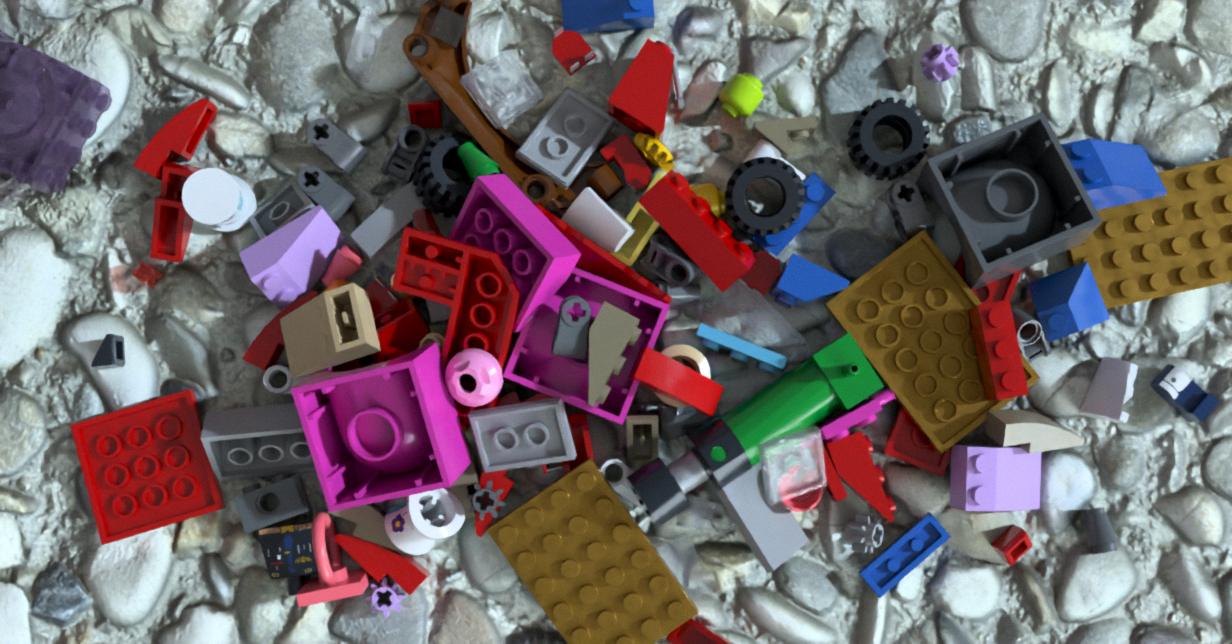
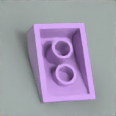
(293, 256)
(994, 478)

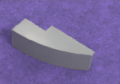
(388, 221)

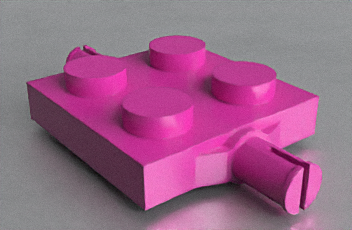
(858, 415)

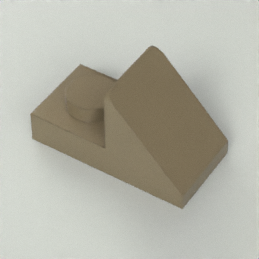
(778, 130)

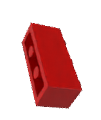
(998, 350)

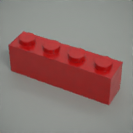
(698, 230)

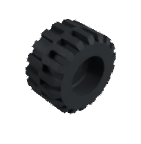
(905, 122)
(434, 184)
(792, 196)

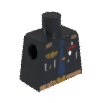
(289, 553)

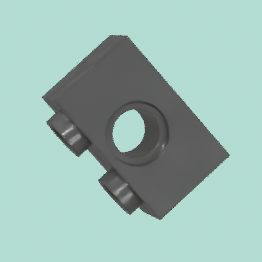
(254, 509)

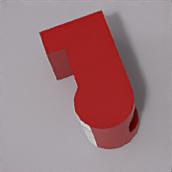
(629, 162)

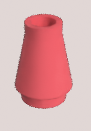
(344, 264)

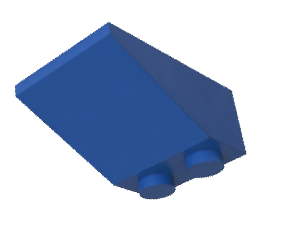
(607, 15)
(1114, 172)

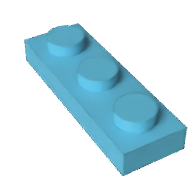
(742, 349)

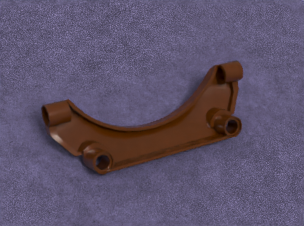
(442, 69)

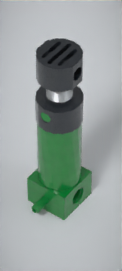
(729, 443)

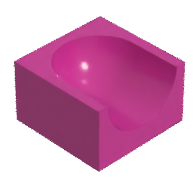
(382, 429)

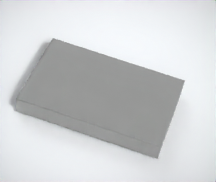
(565, 138)
(522, 435)
(767, 528)

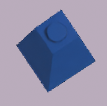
(1068, 301)

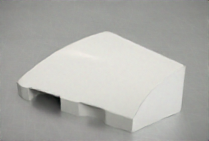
(598, 221)
(1110, 390)

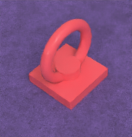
(333, 578)

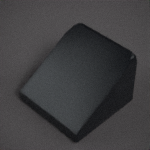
(110, 353)

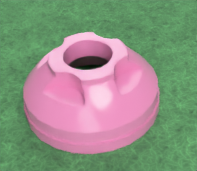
(484, 370)

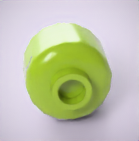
(741, 95)

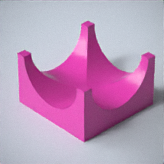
(569, 377)

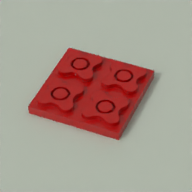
(147, 466)

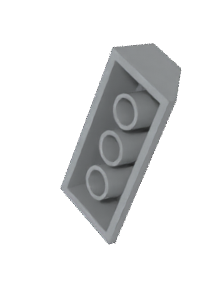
(256, 442)

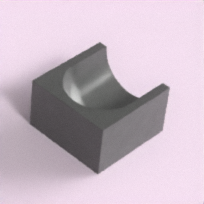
(1010, 199)

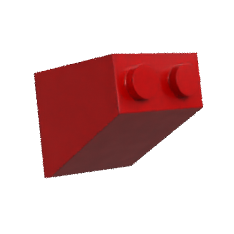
(644, 91)

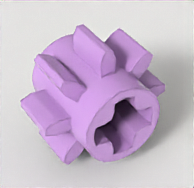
(939, 62)
(377, 596)

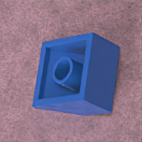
(805, 283)

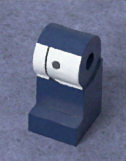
(1183, 394)

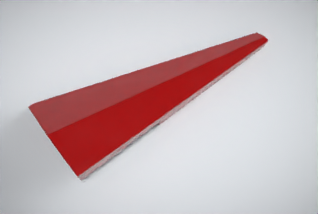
(604, 264)

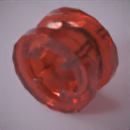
(146, 273)

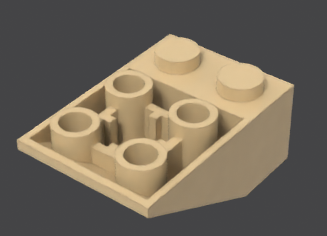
(330, 330)

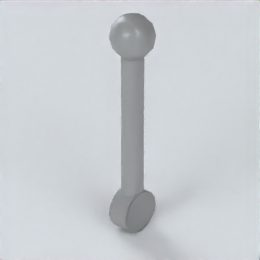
(680, 101)

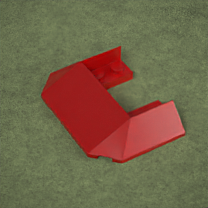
(474, 286)

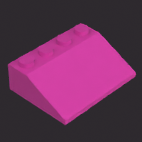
(530, 246)

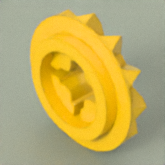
(654, 151)

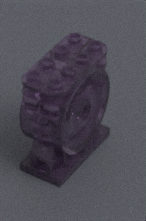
(50, 125)

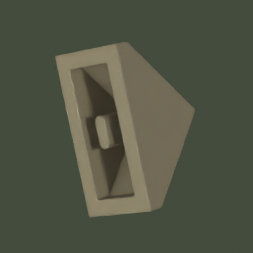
(642, 438)

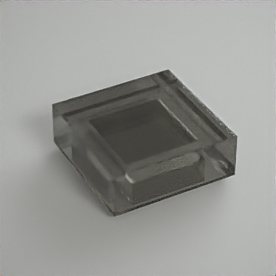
(448, 26)

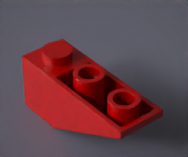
(857, 471)

